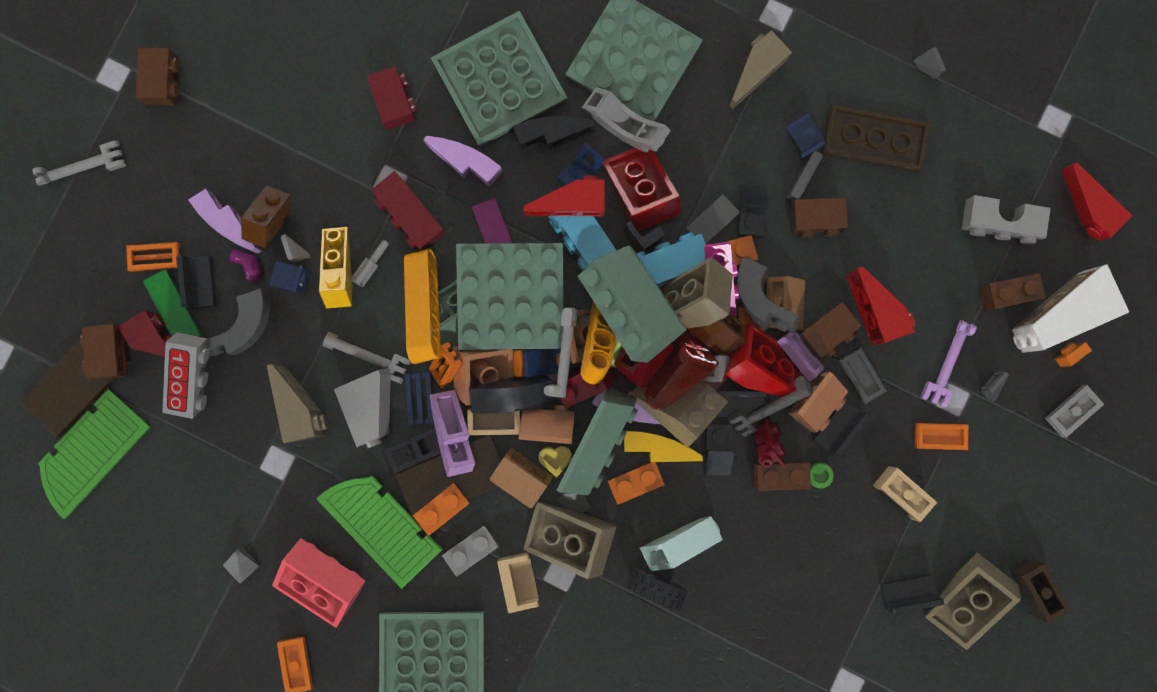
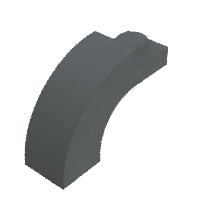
(761, 311)
(247, 329)

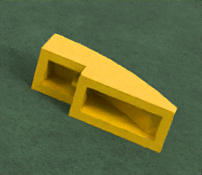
(659, 447)

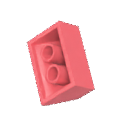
(318, 582)

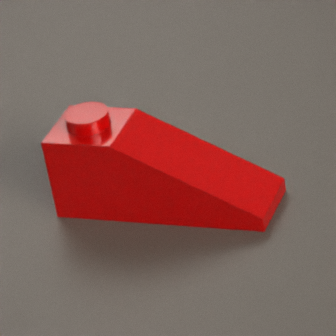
(574, 199)
(1095, 206)

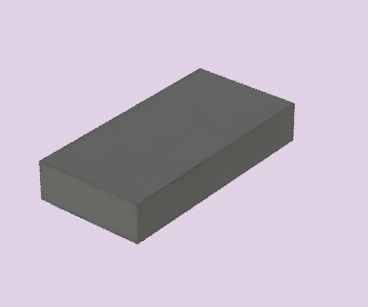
(804, 176)
(713, 219)
(862, 375)

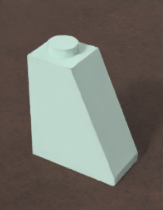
(681, 544)

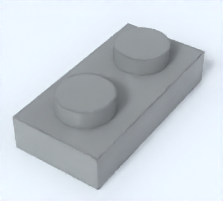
(1074, 411)
(470, 550)

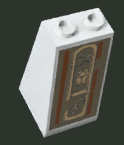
(1075, 308)

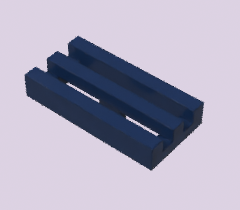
(409, 398)

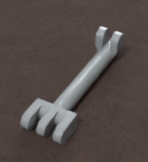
(107, 158)
(568, 321)
(331, 341)

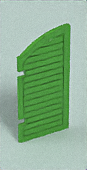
(89, 451)
(380, 527)

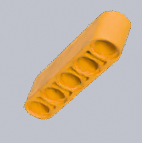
(422, 306)
(598, 348)

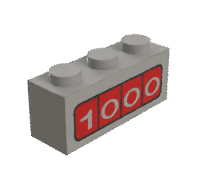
(185, 375)

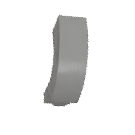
(624, 123)

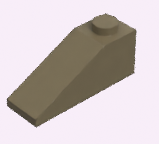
(763, 60)

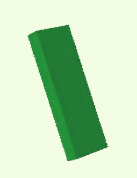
(167, 301)

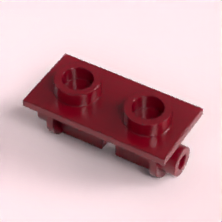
(769, 445)

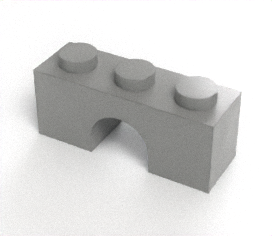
(983, 218)

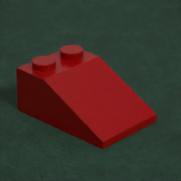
(642, 188)
(880, 311)
(763, 364)

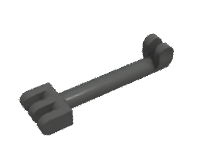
(747, 423)

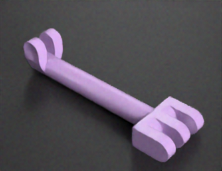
(939, 387)

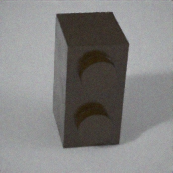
(1040, 591)

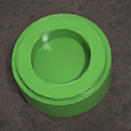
(821, 475)

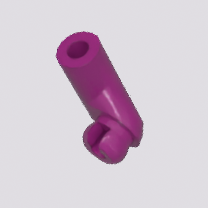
(249, 262)

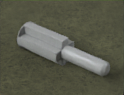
(369, 266)

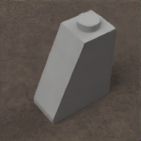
(367, 407)

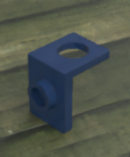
(806, 134)
(581, 167)
(289, 277)
(541, 362)

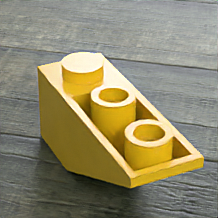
(335, 268)

